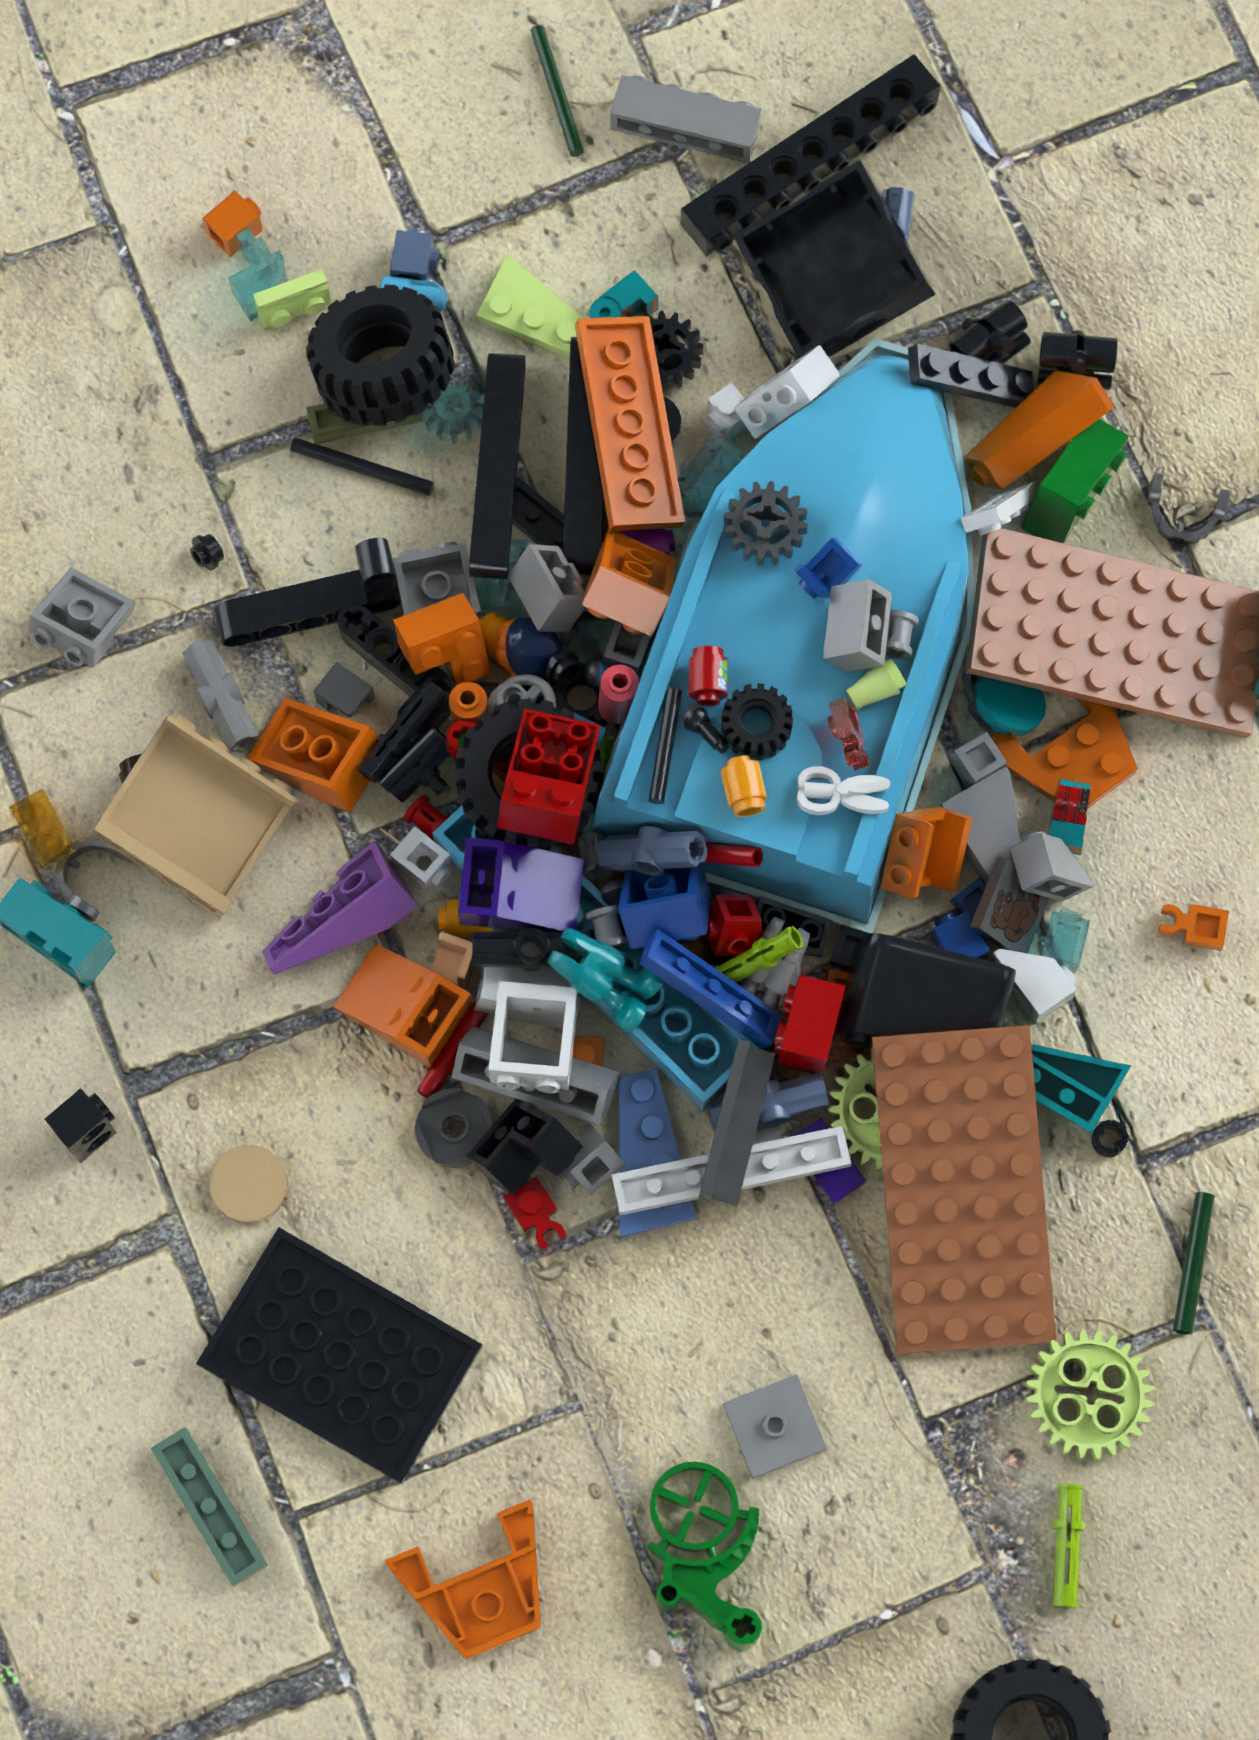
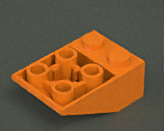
(404, 1004)

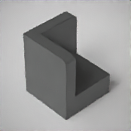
(343, 691)

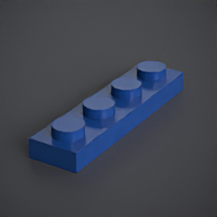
(710, 989)

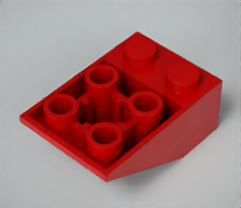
(548, 776)

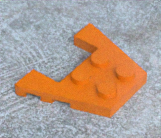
(1087, 753)
(485, 1603)

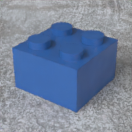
(671, 902)

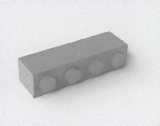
(685, 118)
(589, 1087)

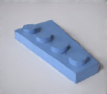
(647, 1141)

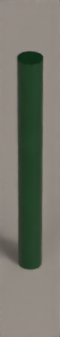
(557, 90)

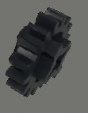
(676, 359)

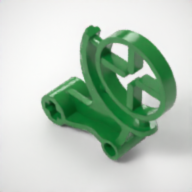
(696, 1580)

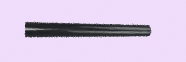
(362, 466)

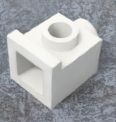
(721, 417)
(419, 847)

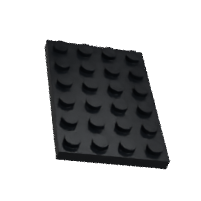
(340, 1355)

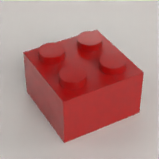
(811, 1024)

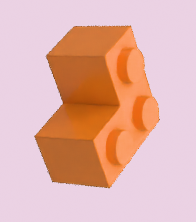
(444, 635)

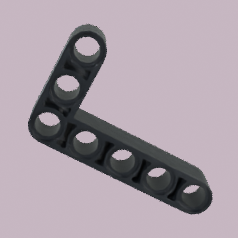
(312, 602)

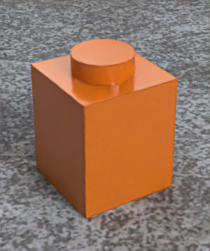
(231, 218)

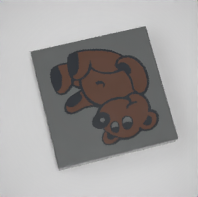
(1006, 912)

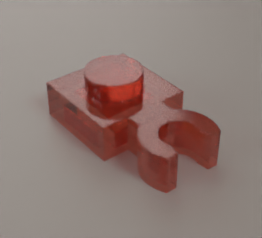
(846, 726)

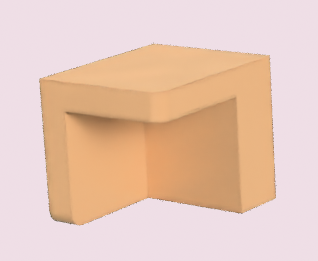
(454, 959)

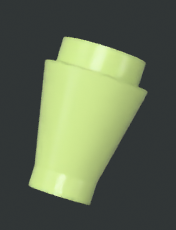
(877, 685)

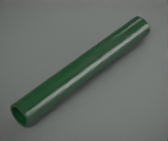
(1193, 1263)

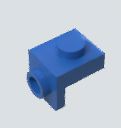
(828, 568)

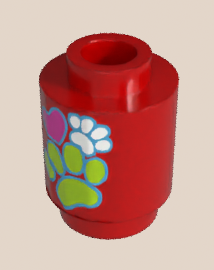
(708, 675)

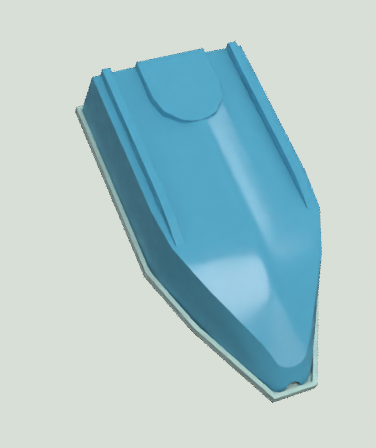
(889, 482)

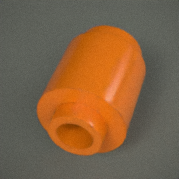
(470, 694)

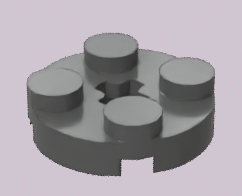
(433, 1119)

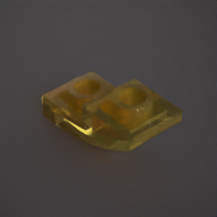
(43, 828)

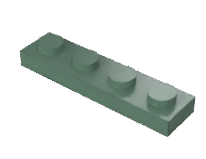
(209, 1506)

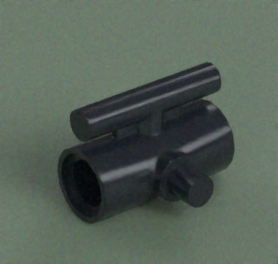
(993, 335)
(1078, 355)
(418, 766)

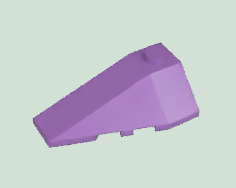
(359, 905)

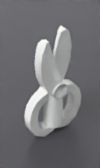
(848, 793)

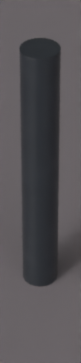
(665, 745)

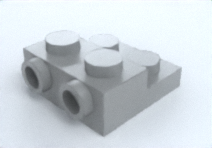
(435, 576)
(79, 618)

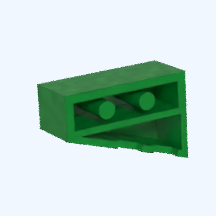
(1075, 480)

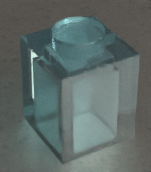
(1065, 938)

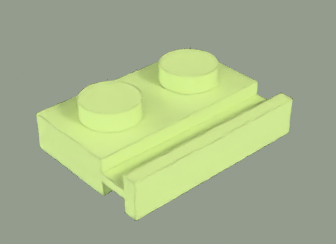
(291, 299)

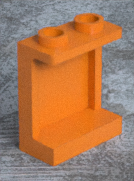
(926, 851)

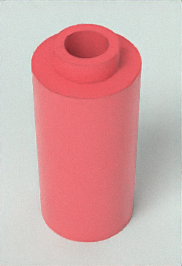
(617, 693)

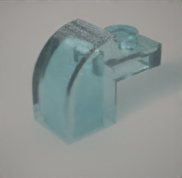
(263, 272)

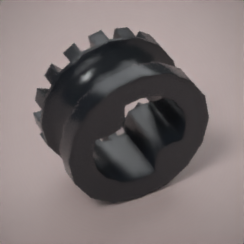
(1100, 1131)

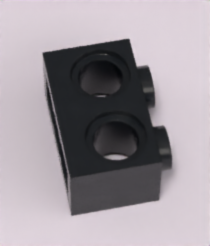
(82, 1124)

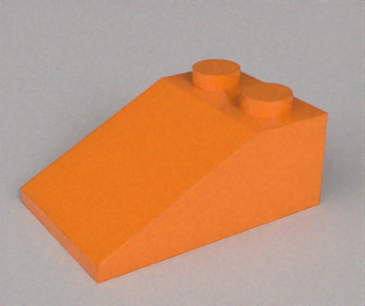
(630, 583)
(316, 752)

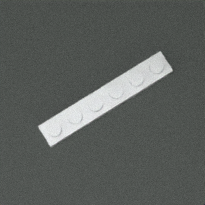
(767, 1164)

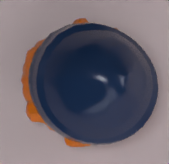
(525, 648)

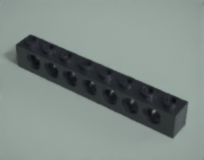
(906, 80)

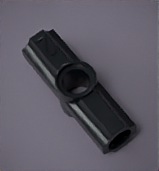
(504, 949)

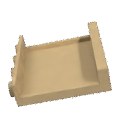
(194, 814)

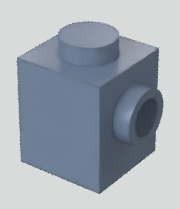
(414, 255)

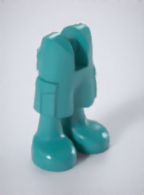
(594, 976)

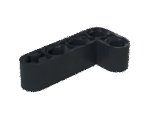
(392, 663)

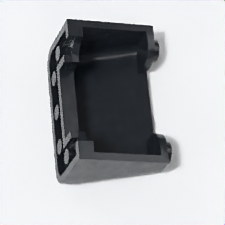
(919, 989)

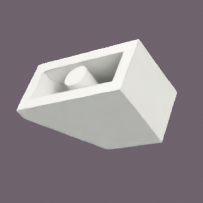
(1039, 982)

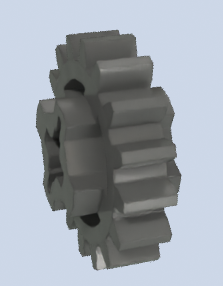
(782, 525)

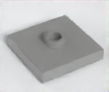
(774, 1426)

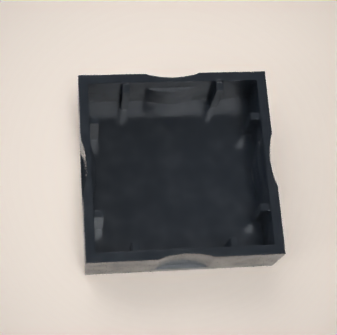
(834, 263)

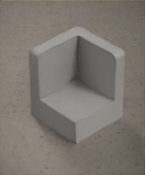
(977, 760)

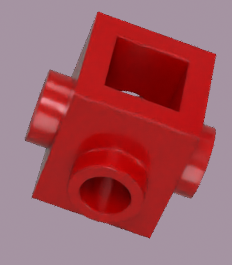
(733, 924)

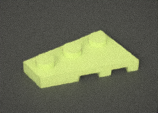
(528, 309)

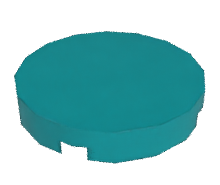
(1009, 706)

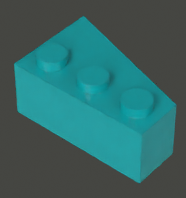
(56, 931)
(1075, 1084)

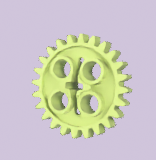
(860, 1133)
(1085, 1431)

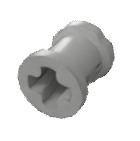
(900, 633)
(607, 926)

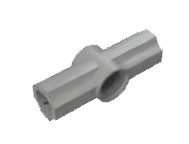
(220, 695)

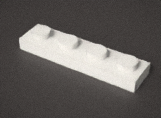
(1000, 509)

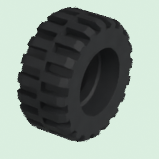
(390, 387)
(476, 764)
(1030, 1681)

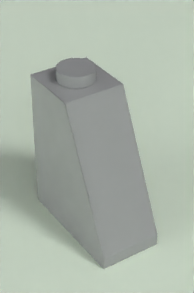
(993, 822)

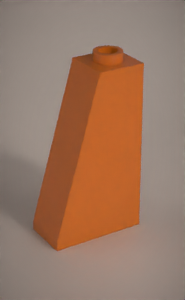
(1037, 428)

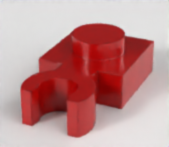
(533, 1208)

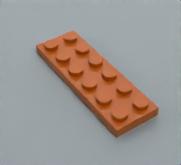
(629, 423)

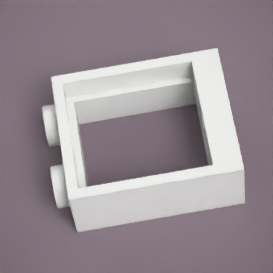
(787, 392)
(533, 999)

